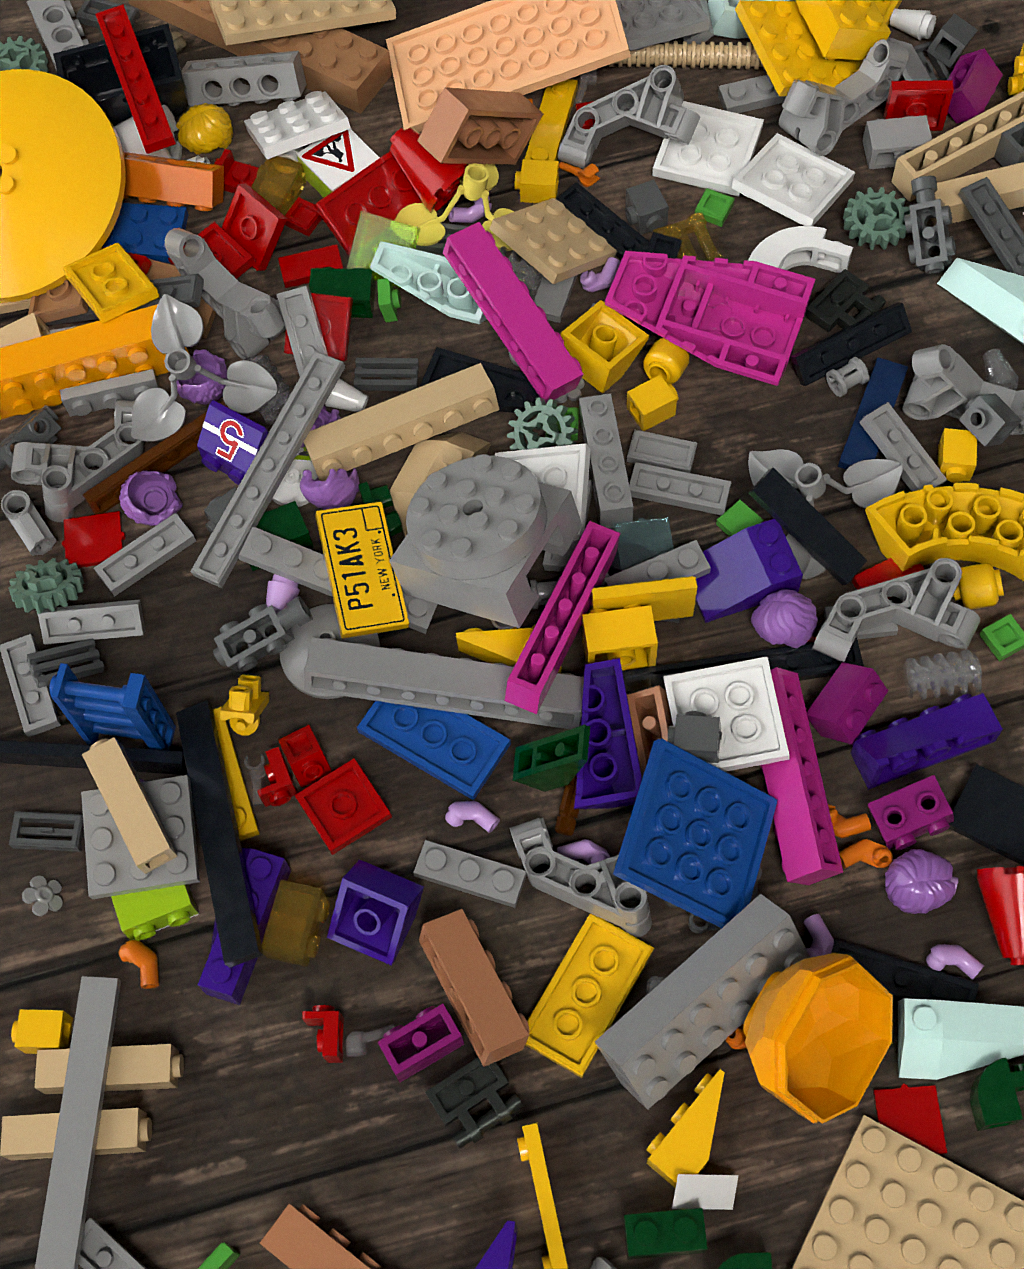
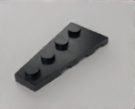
(510, 386)

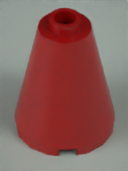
(431, 180)
(1004, 902)

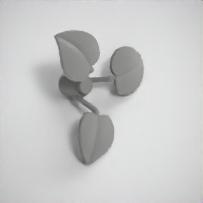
(172, 329)
(866, 481)

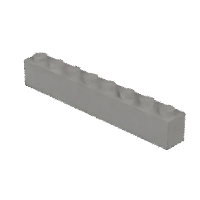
(433, 682)

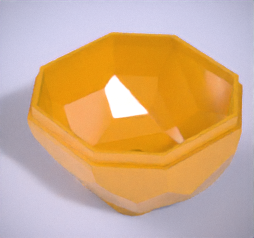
(819, 1034)

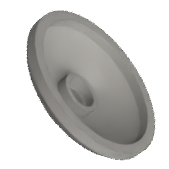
(323, 625)

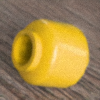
(666, 360)
(979, 586)

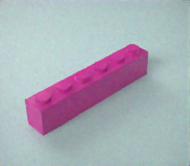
(512, 312)
(561, 618)
(802, 809)

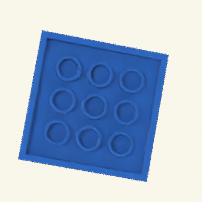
(695, 835)

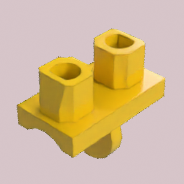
(245, 705)

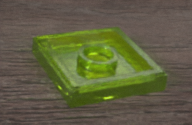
(372, 230)

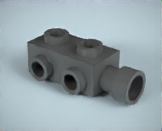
(929, 237)
(25, 432)
(256, 632)

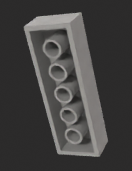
(700, 1001)

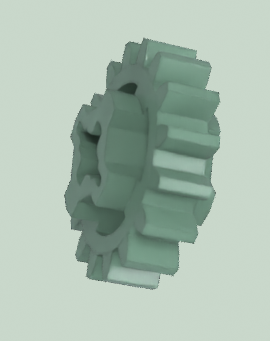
(22, 55)
(876, 218)
(546, 420)
(46, 585)

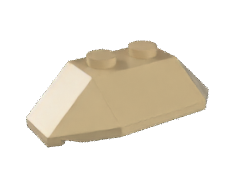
(428, 458)

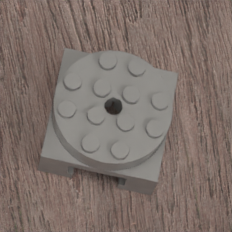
(479, 534)

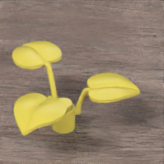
(475, 185)

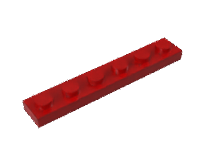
(135, 79)

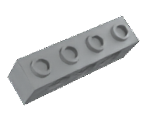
(56, 25)
(254, 68)
(606, 460)

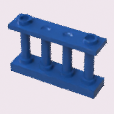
(114, 711)

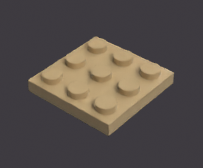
(553, 240)

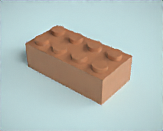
(479, 126)

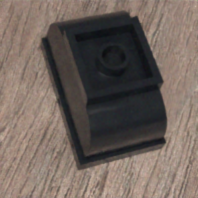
(95, 73)

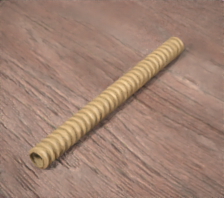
(695, 54)

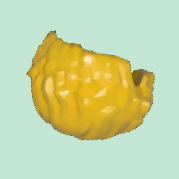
(204, 128)

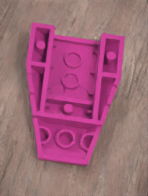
(717, 310)

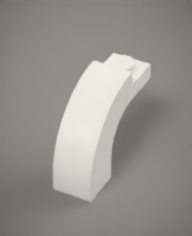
(802, 247)

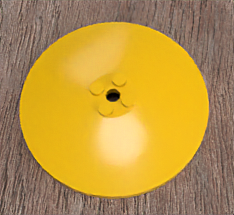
(57, 180)

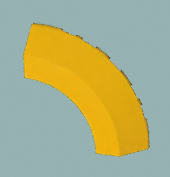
(951, 524)

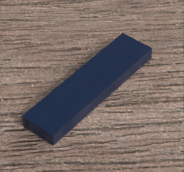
(882, 388)

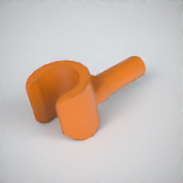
(586, 176)

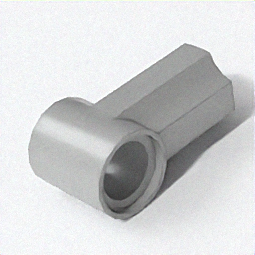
(28, 522)

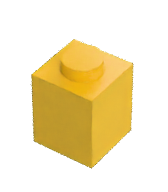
(537, 180)
(652, 402)
(957, 455)
(41, 1030)

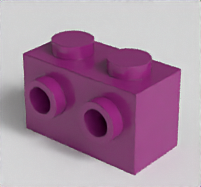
(974, 84)
(847, 702)
(911, 813)
(420, 1042)

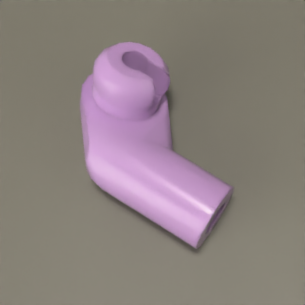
(468, 215)
(595, 282)
(473, 811)
(584, 850)
(822, 939)
(953, 955)

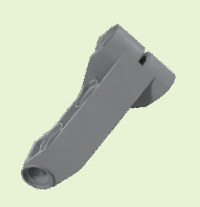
(655, 110)
(821, 112)
(247, 313)
(947, 383)
(65, 470)
(924, 610)
(610, 900)

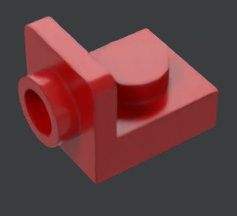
(235, 171)
(305, 756)
(281, 781)
(331, 1037)

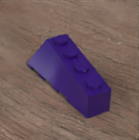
(925, 740)
(613, 768)
(264, 876)

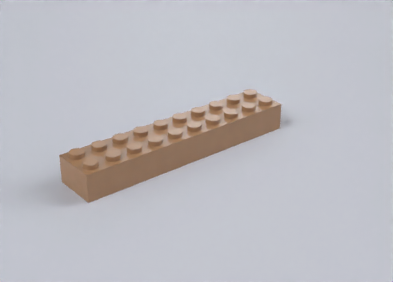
(332, 59)

